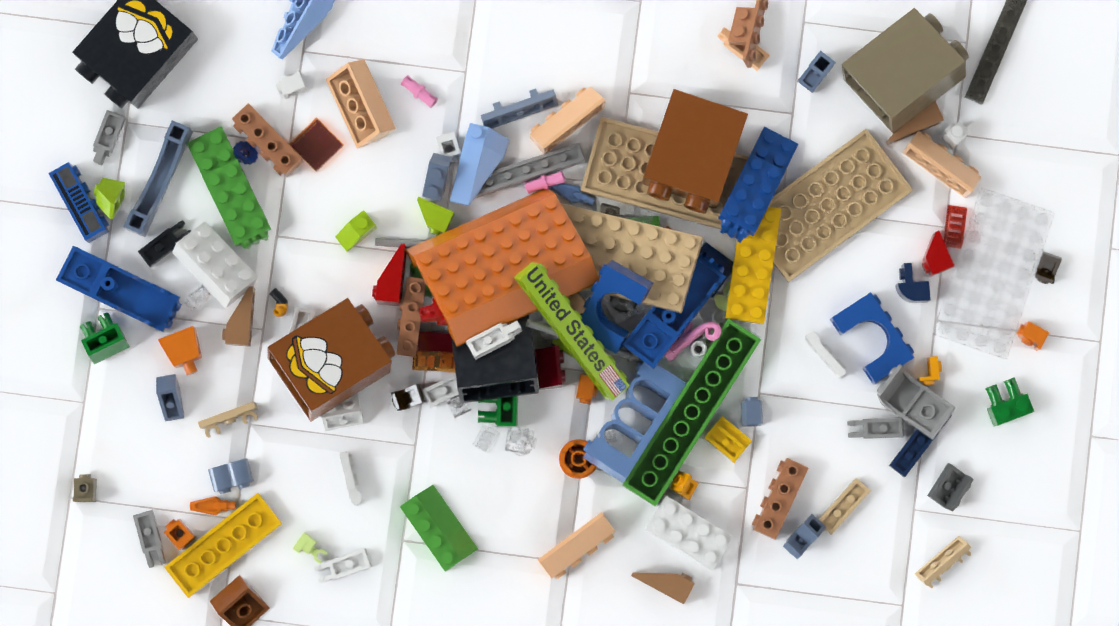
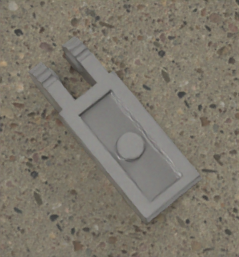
(878, 428)
(149, 536)

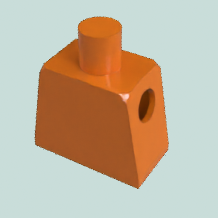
(182, 349)

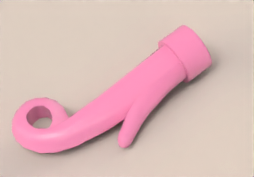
(690, 336)

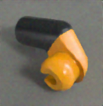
(281, 303)

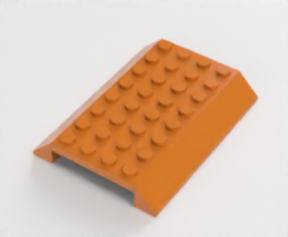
(476, 263)

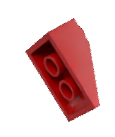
(391, 281)

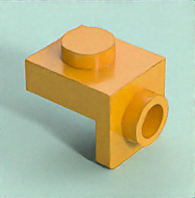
(934, 367)
(684, 485)

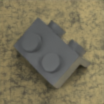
(950, 487)

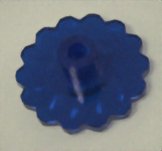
(245, 153)

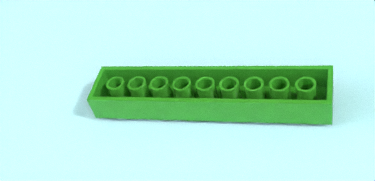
(691, 412)

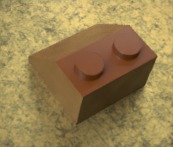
(239, 603)

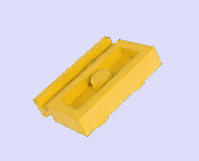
(728, 439)

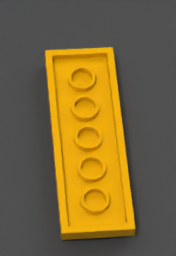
(753, 271)
(223, 545)

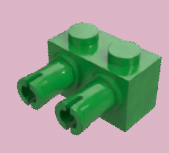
(105, 342)
(1005, 411)
(505, 414)

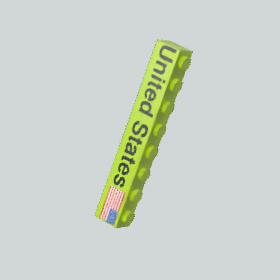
(572, 331)

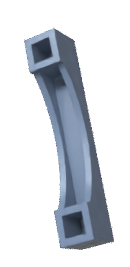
(146, 207)

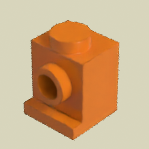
(1032, 335)
(586, 390)
(180, 542)

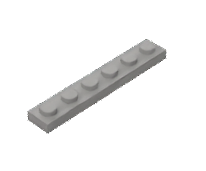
(532, 168)

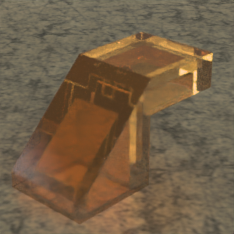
(434, 361)

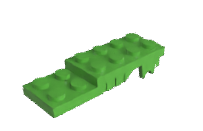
(229, 188)

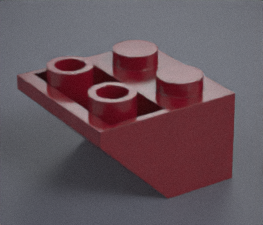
(549, 367)

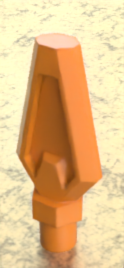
(212, 505)

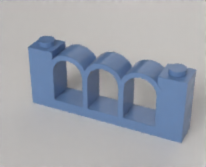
(609, 458)

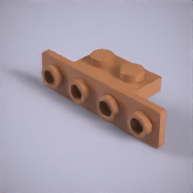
(747, 28)
(410, 320)

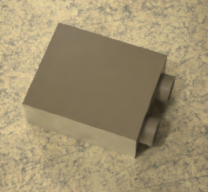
(905, 69)

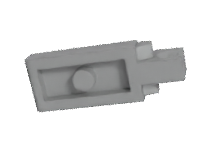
(107, 136)

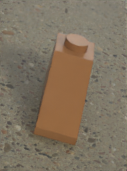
(924, 120)
(239, 326)
(672, 585)

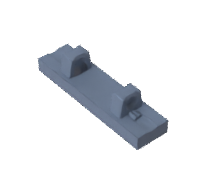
(520, 109)

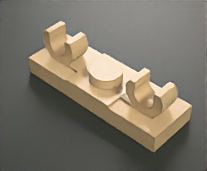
(228, 417)
(943, 561)

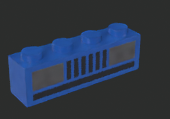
(78, 202)

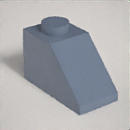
(169, 397)

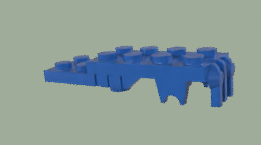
(756, 184)
(119, 289)
(663, 327)

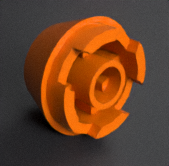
(572, 460)

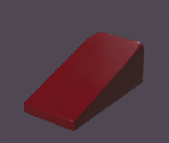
(435, 342)

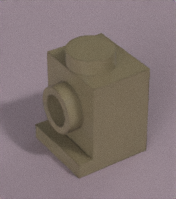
(90, 493)

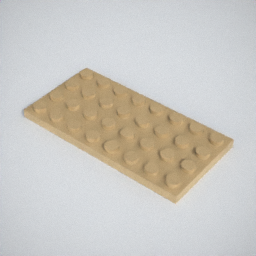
(619, 165)
(834, 202)
(649, 250)

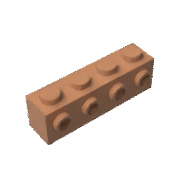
(270, 143)
(780, 498)

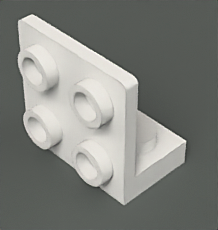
(343, 415)

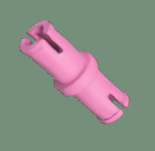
(419, 91)
(545, 182)

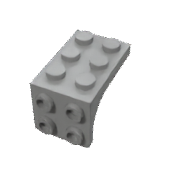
(914, 402)

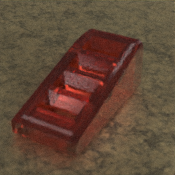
(954, 239)

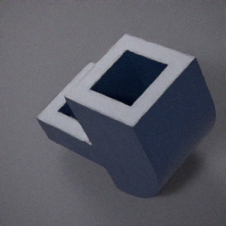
(912, 291)

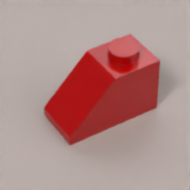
(936, 256)

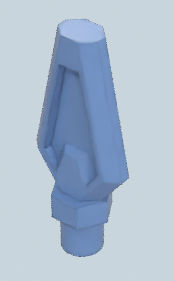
(572, 193)

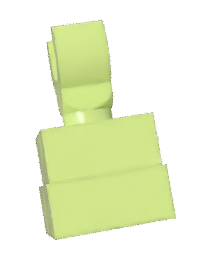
(307, 544)

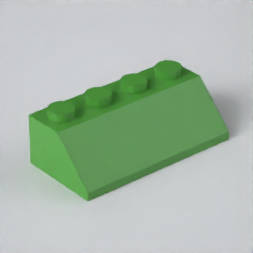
(438, 528)

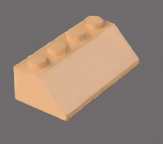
(360, 103)
(567, 120)
(942, 164)
(576, 545)

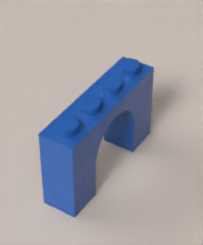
(613, 279)
(869, 310)

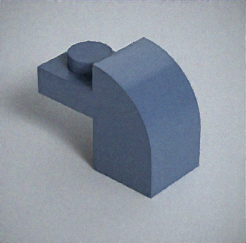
(816, 71)
(804, 536)

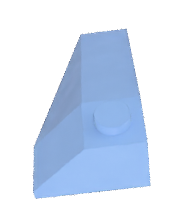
(299, 22)
(479, 157)

